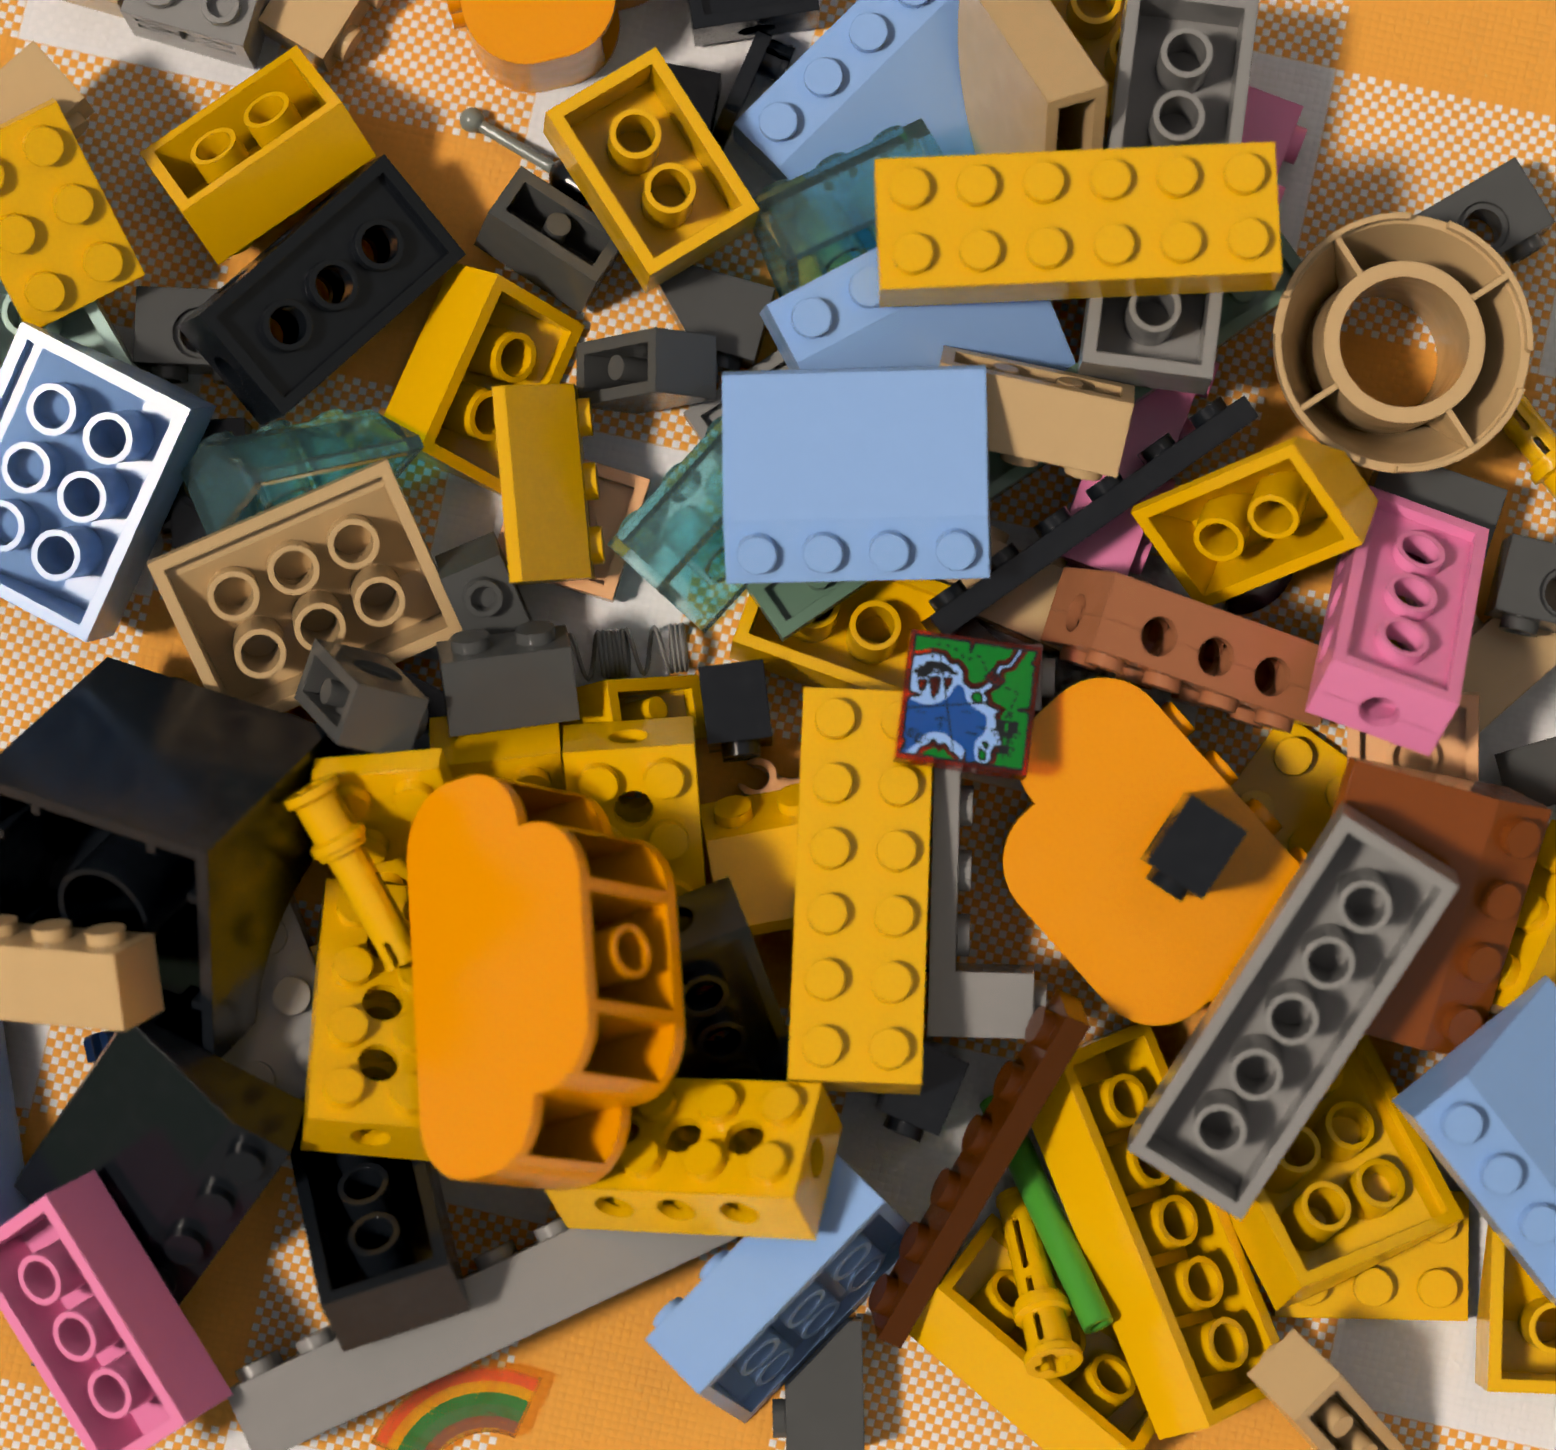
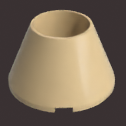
(1462, 297)

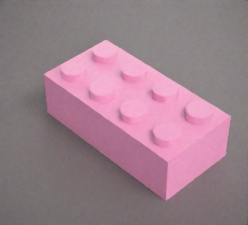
(102, 1321)

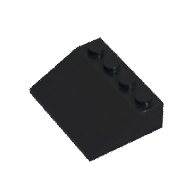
(173, 1141)

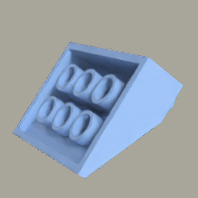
(866, 73)
(841, 326)
(856, 474)
(85, 477)
(1494, 1125)
(778, 1298)

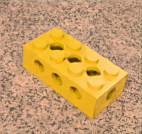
(647, 758)
(347, 1044)
(717, 1163)

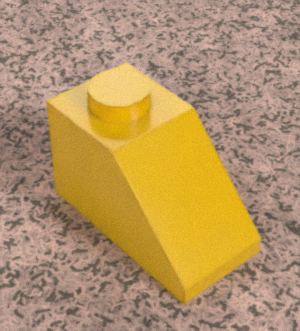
(641, 699)

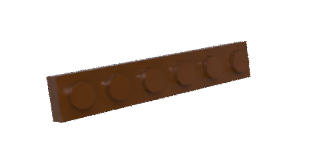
(986, 1153)

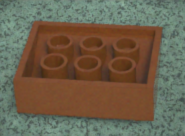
(1493, 845)

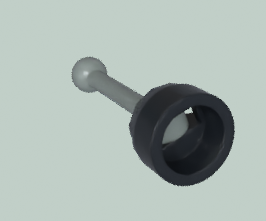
(473, 120)

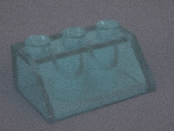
(829, 212)
(279, 461)
(680, 535)

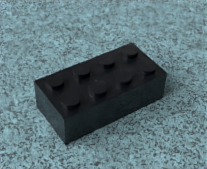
(377, 1243)

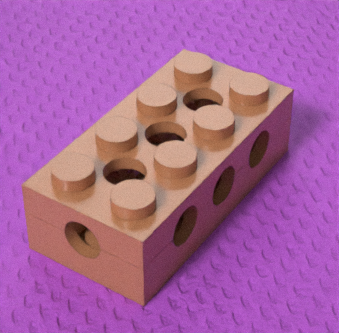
(1182, 648)

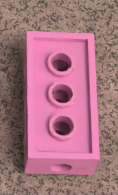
(1357, 670)

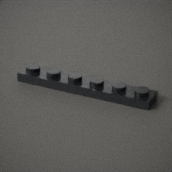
(1109, 499)

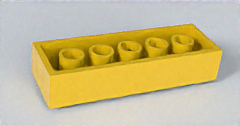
(1077, 224)
(859, 898)
(1153, 1245)

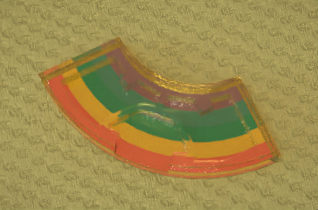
(457, 1406)

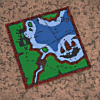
(967, 704)

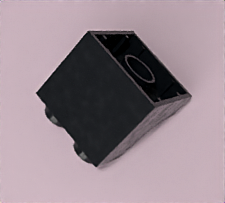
(166, 818)

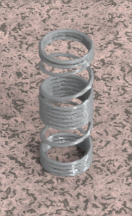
(615, 651)

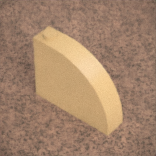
(1027, 79)

